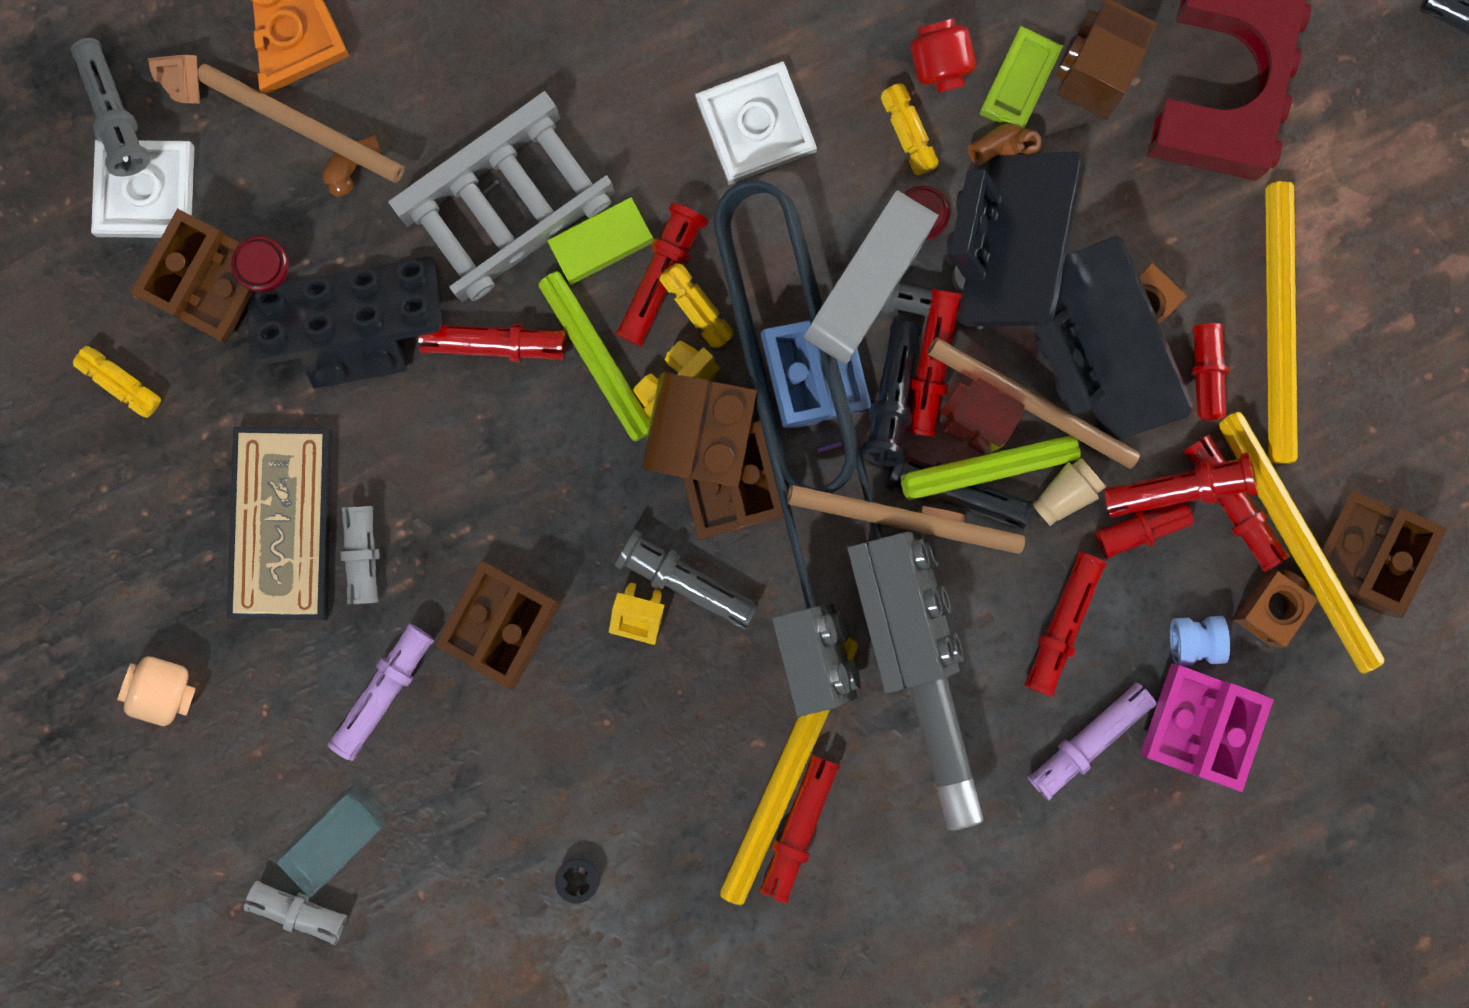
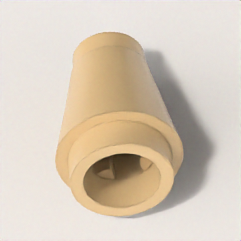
(1068, 492)

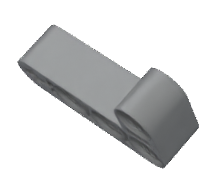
(871, 277)

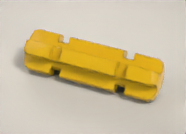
(909, 129)
(696, 305)
(116, 381)

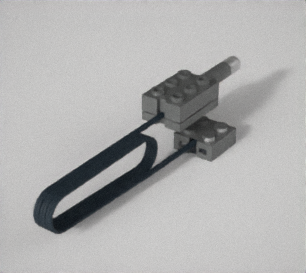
(891, 573)

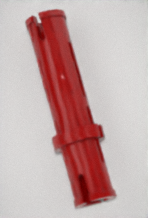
(943, 306)
(498, 342)
(1242, 512)
(1065, 624)
(799, 829)

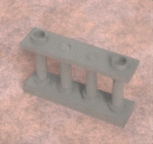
(498, 150)

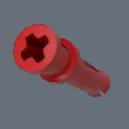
(633, 327)
(1204, 483)

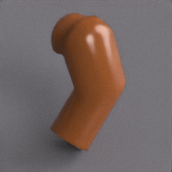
(1004, 140)
(339, 169)

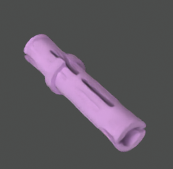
(389, 679)
(1091, 741)

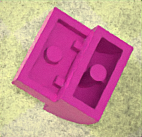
(1206, 727)

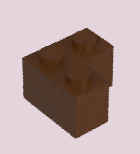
(1104, 58)

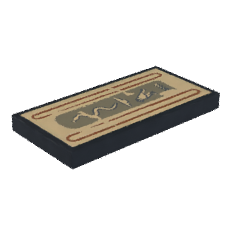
(279, 523)

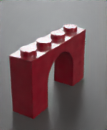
(1244, 138)

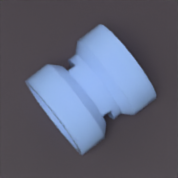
(1196, 641)

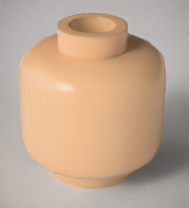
(156, 691)

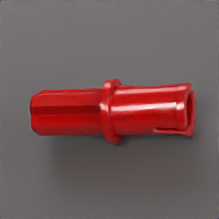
(1209, 371)
(1143, 529)

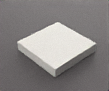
(756, 123)
(147, 200)

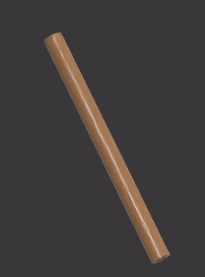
(300, 123)
(1035, 403)
(905, 519)

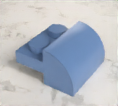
(801, 378)

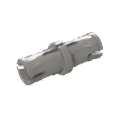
(359, 555)
(295, 912)

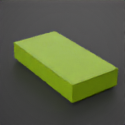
(1021, 78)
(600, 241)

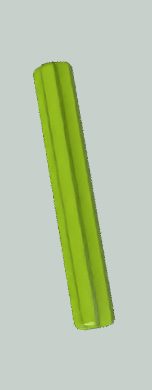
(595, 355)
(990, 467)

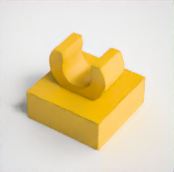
(637, 617)

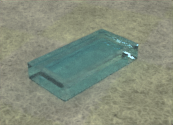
(329, 845)

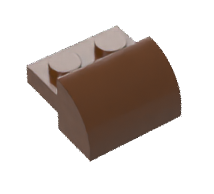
(194, 277)
(699, 429)
(725, 508)
(1381, 553)
(498, 625)

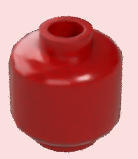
(943, 55)

